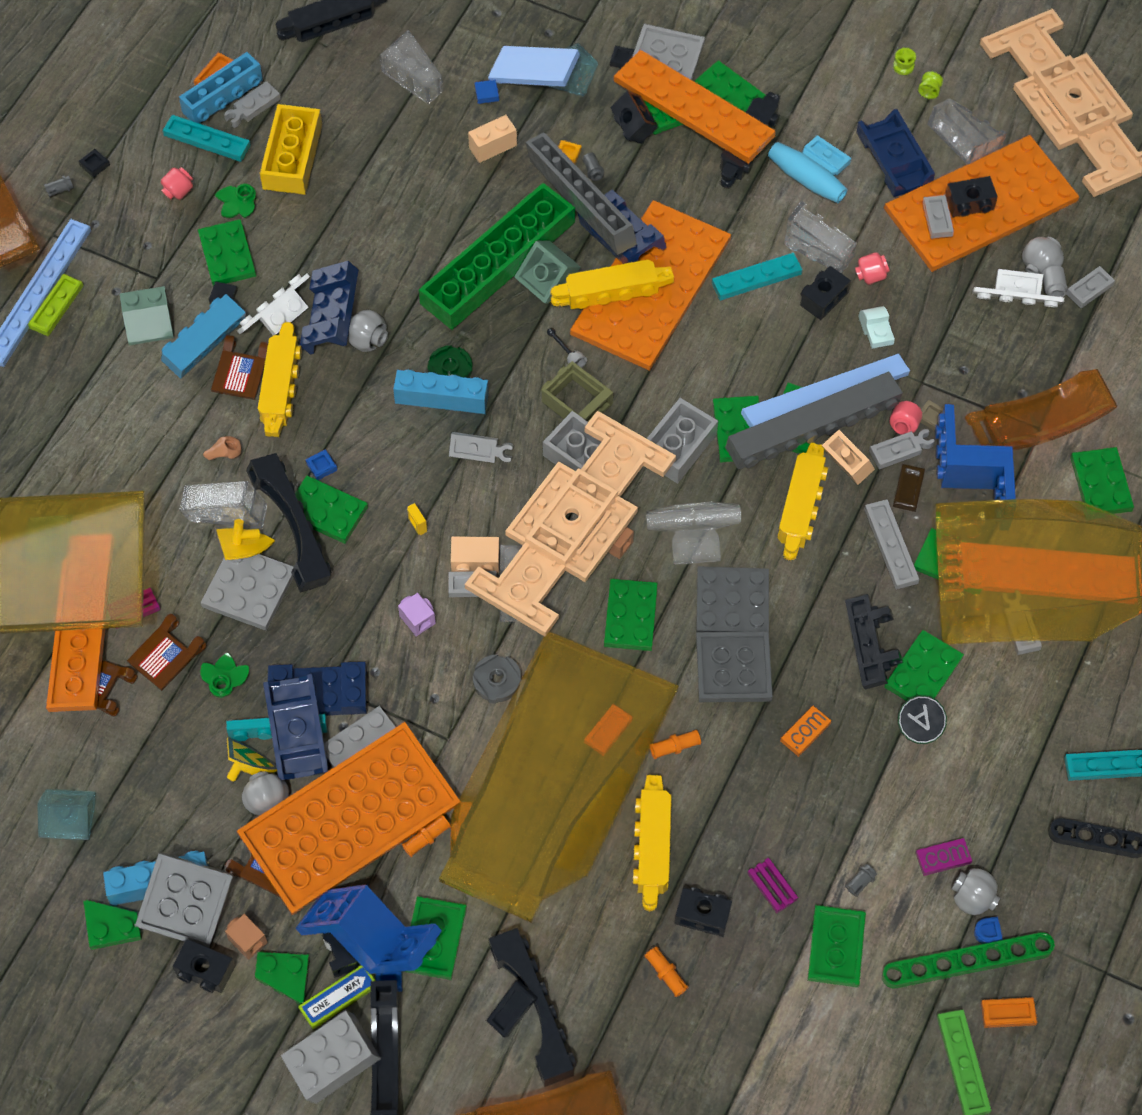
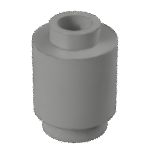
(1054, 281)

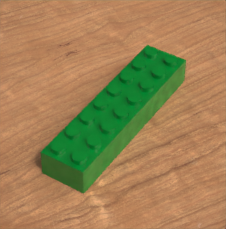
(495, 256)

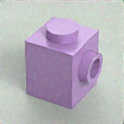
(417, 613)

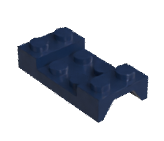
(896, 153)
(645, 235)
(332, 305)
(338, 688)
(296, 727)

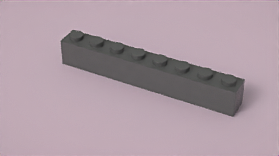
(581, 193)
(813, 420)

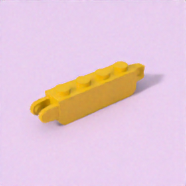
(611, 284)
(278, 380)
(801, 500)
(654, 841)

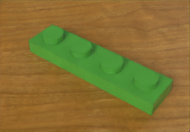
(963, 1063)

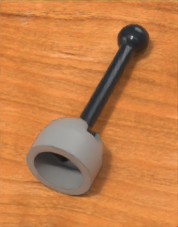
(575, 356)

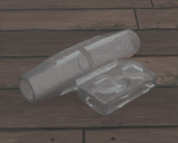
(694, 528)

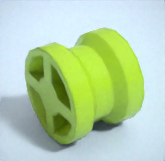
(908, 57)
(930, 85)

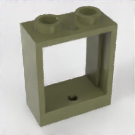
(601, 402)

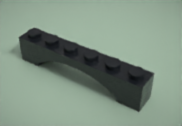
(270, 477)
(510, 953)
(385, 1039)

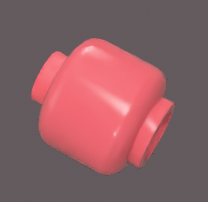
(176, 183)
(872, 268)
(905, 417)

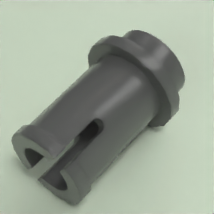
(595, 171)
(59, 186)
(861, 880)

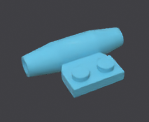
(814, 166)

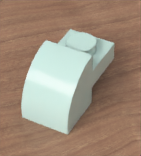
(876, 326)

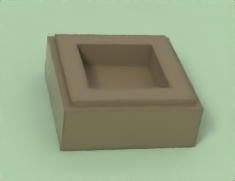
(930, 414)

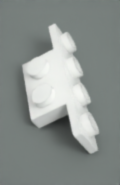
(1018, 286)
(284, 308)

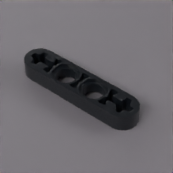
(1098, 833)

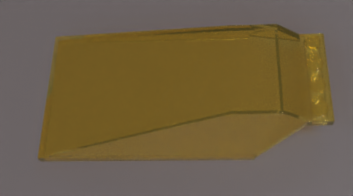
(71, 562)
(553, 776)

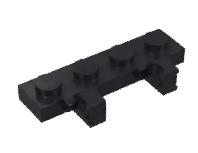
(871, 659)

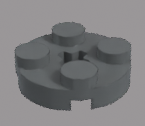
(500, 666)

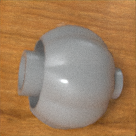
(1041, 254)
(365, 329)
(264, 792)
(975, 892)

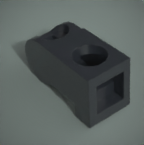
(344, 961)

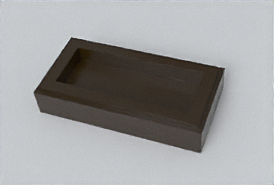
(909, 487)

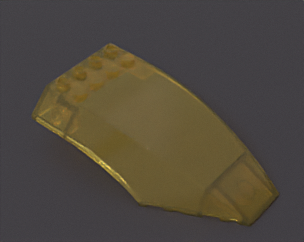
(1035, 570)

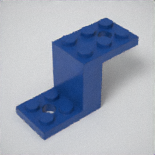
(972, 464)
(369, 930)

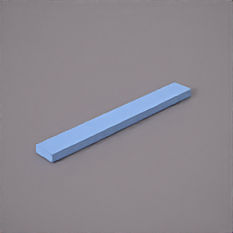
(40, 286)
(795, 399)

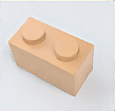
(492, 138)
(848, 457)
(471, 552)

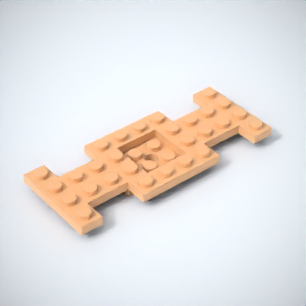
(1090, 118)
(552, 540)

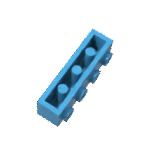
(221, 88)
(202, 336)
(441, 391)
(131, 883)

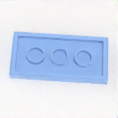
(534, 65)

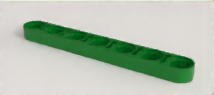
(958, 968)

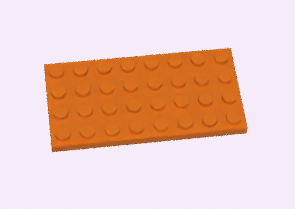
(1026, 192)
(643, 324)
(348, 818)

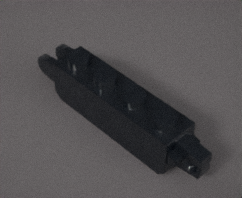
(324, 17)
(763, 110)

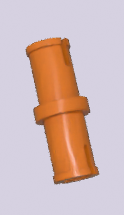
(675, 744)
(426, 835)
(666, 971)

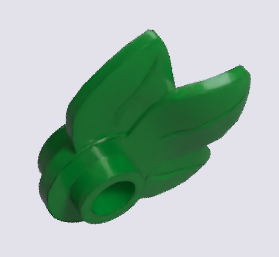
(235, 201)
(224, 673)

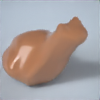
(224, 447)

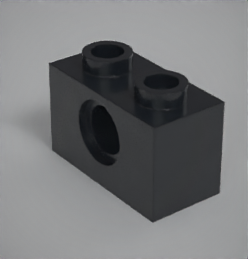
(633, 117)
(971, 196)
(821, 303)
(713, 922)
(194, 955)

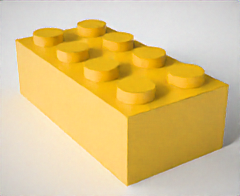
(291, 149)

